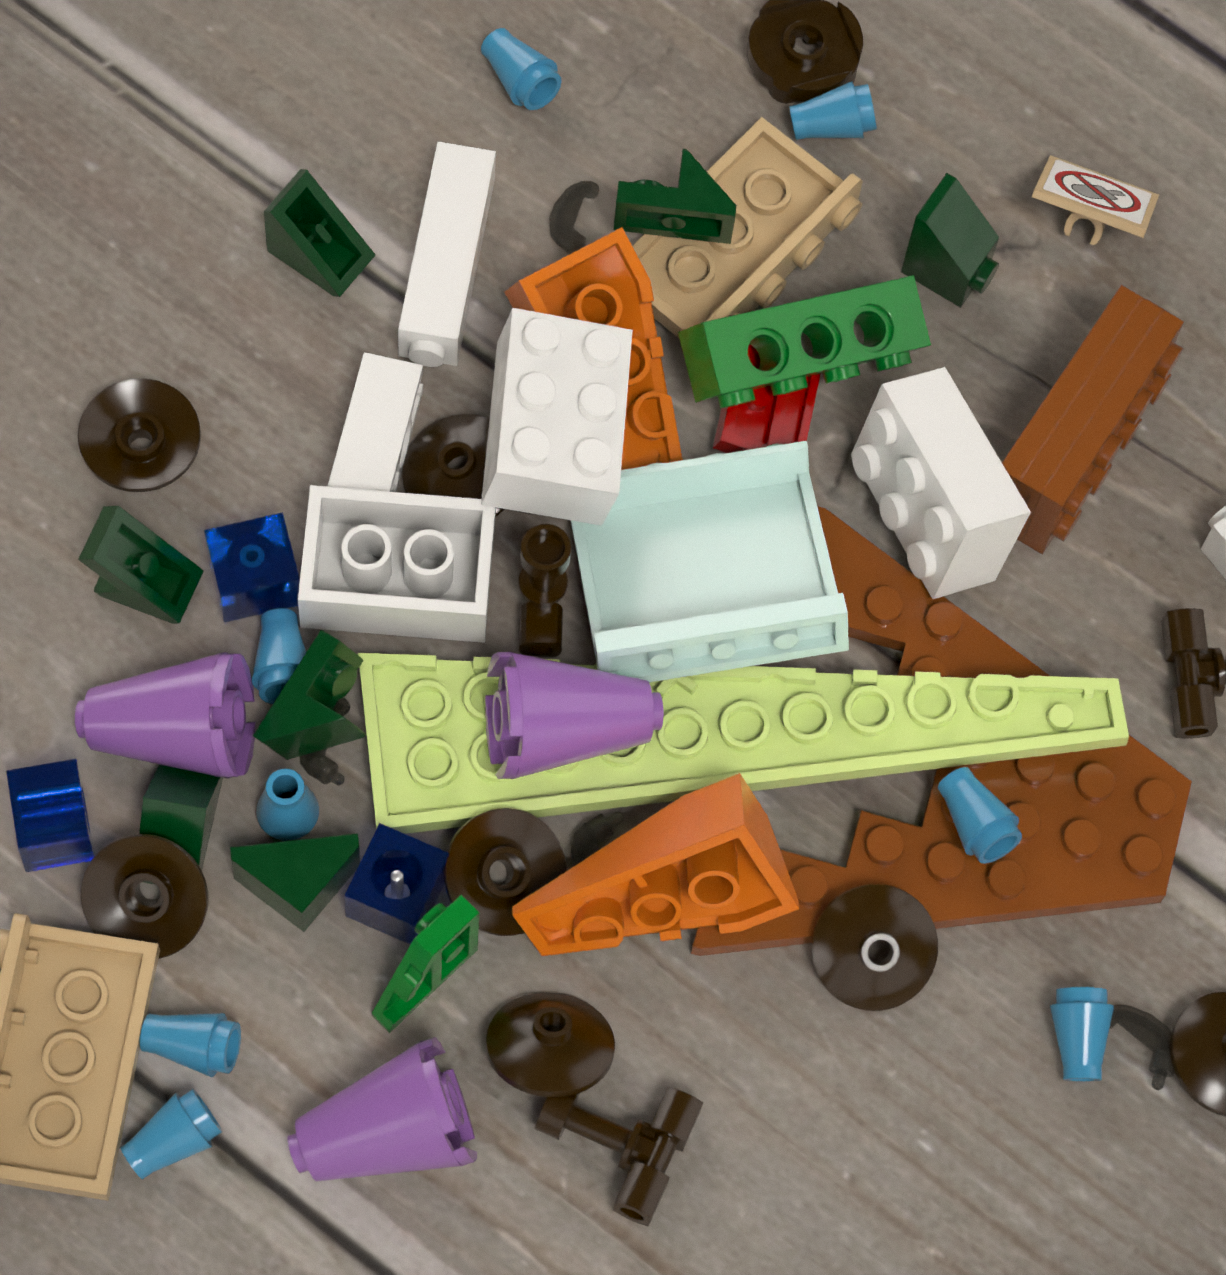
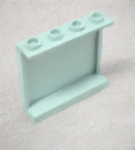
(711, 567)

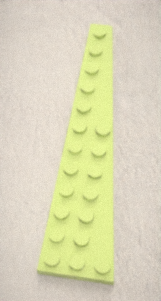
(753, 720)

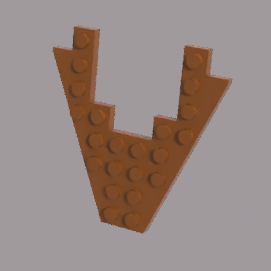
(1091, 821)

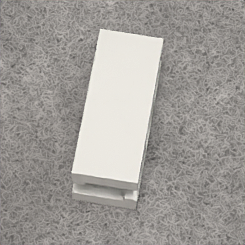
(378, 425)

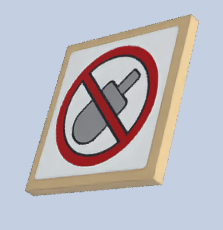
(1095, 198)

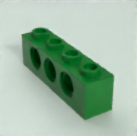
(719, 348)

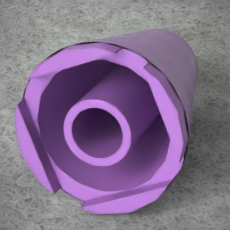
(563, 714)
(176, 716)
(388, 1122)

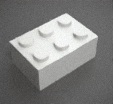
(557, 417)
(939, 483)
(396, 564)

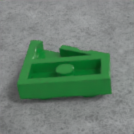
(443, 944)

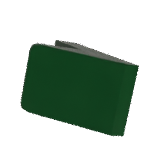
(691, 211)
(139, 566)
(303, 713)

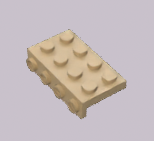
(780, 223)
(68, 1053)

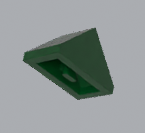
(315, 236)
(181, 809)
(297, 875)

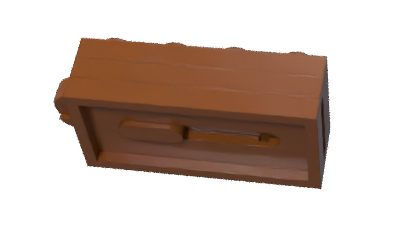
(1091, 414)

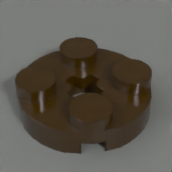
(800, 76)

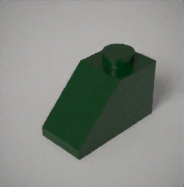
(951, 244)

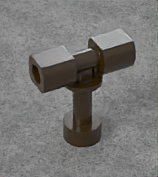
(543, 583)
(1199, 673)
(644, 1149)

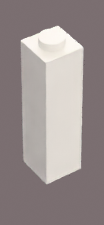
(446, 255)

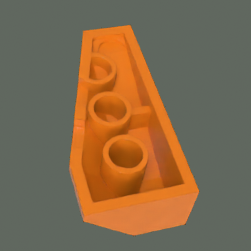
(612, 288)
(681, 869)

